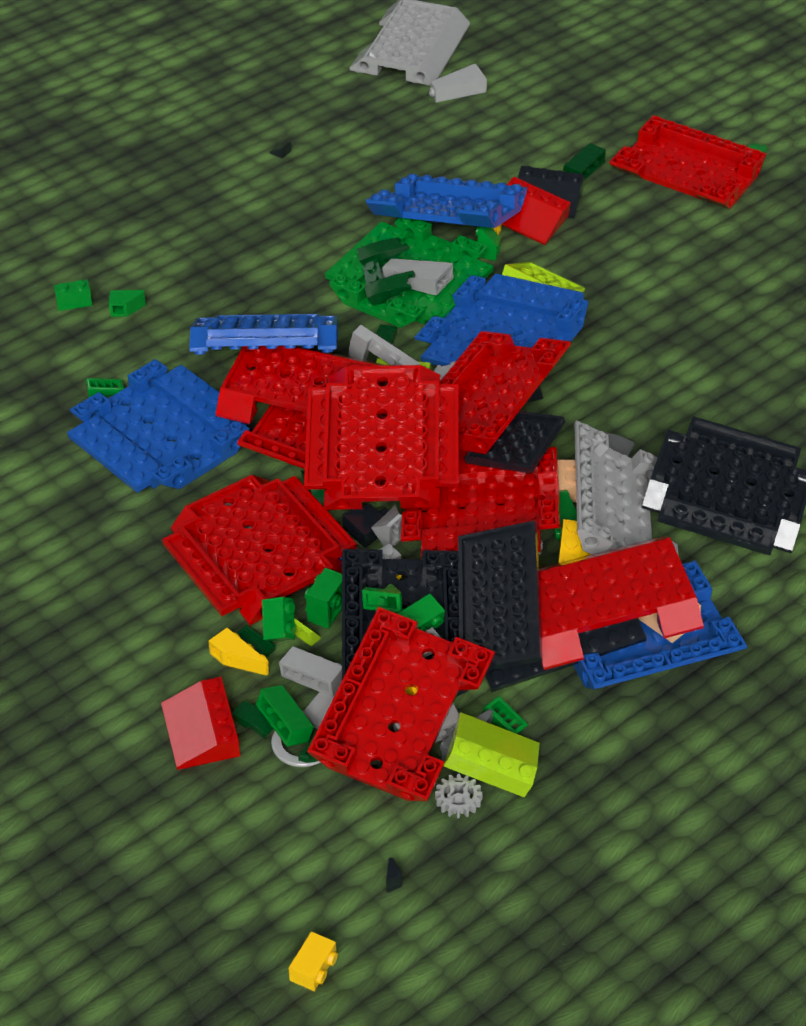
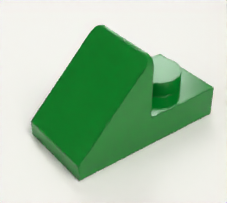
(386, 598)

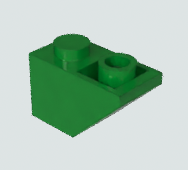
(490, 238)
(125, 302)

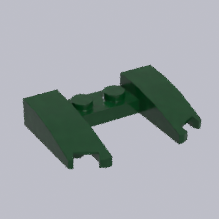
(377, 287)

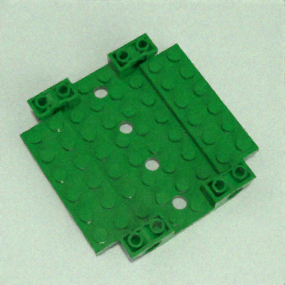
(412, 305)

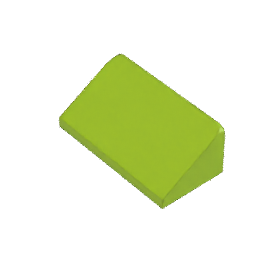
(305, 633)

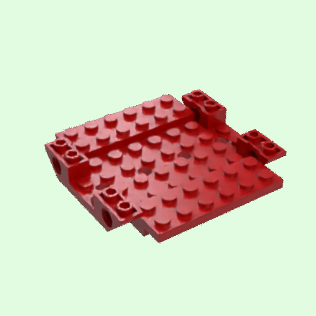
(417, 432)
(481, 492)
(232, 561)

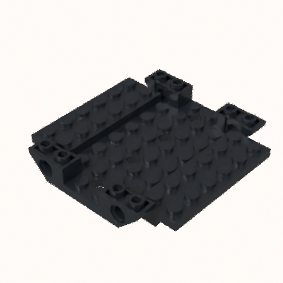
(724, 503)

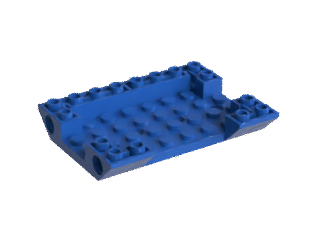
(449, 201)
(659, 654)

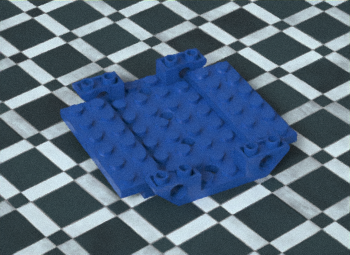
(507, 307)
(264, 330)
(141, 452)

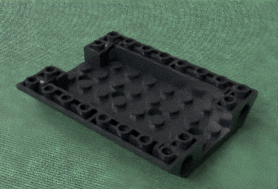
(431, 575)

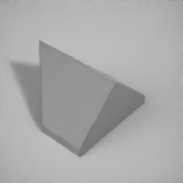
(389, 527)

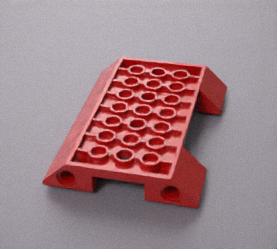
(724, 166)
(267, 383)
(496, 383)
(375, 697)

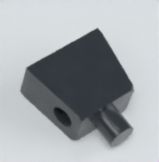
(359, 523)

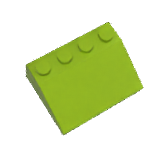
(538, 274)
(493, 755)

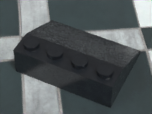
(560, 183)

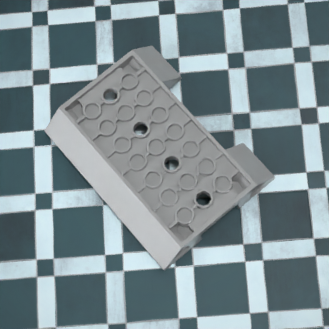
(414, 39)
(610, 493)

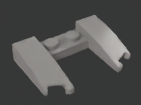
(365, 341)

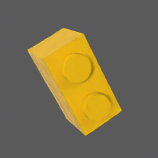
(313, 961)

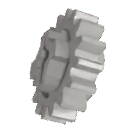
(458, 795)

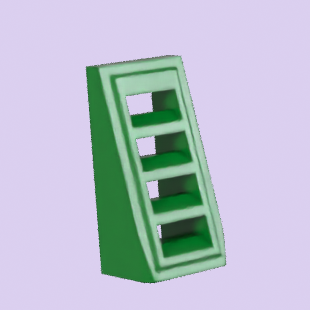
(104, 386)
(499, 704)

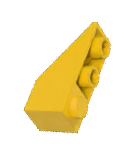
(234, 652)

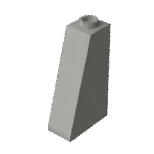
(459, 84)
(429, 275)

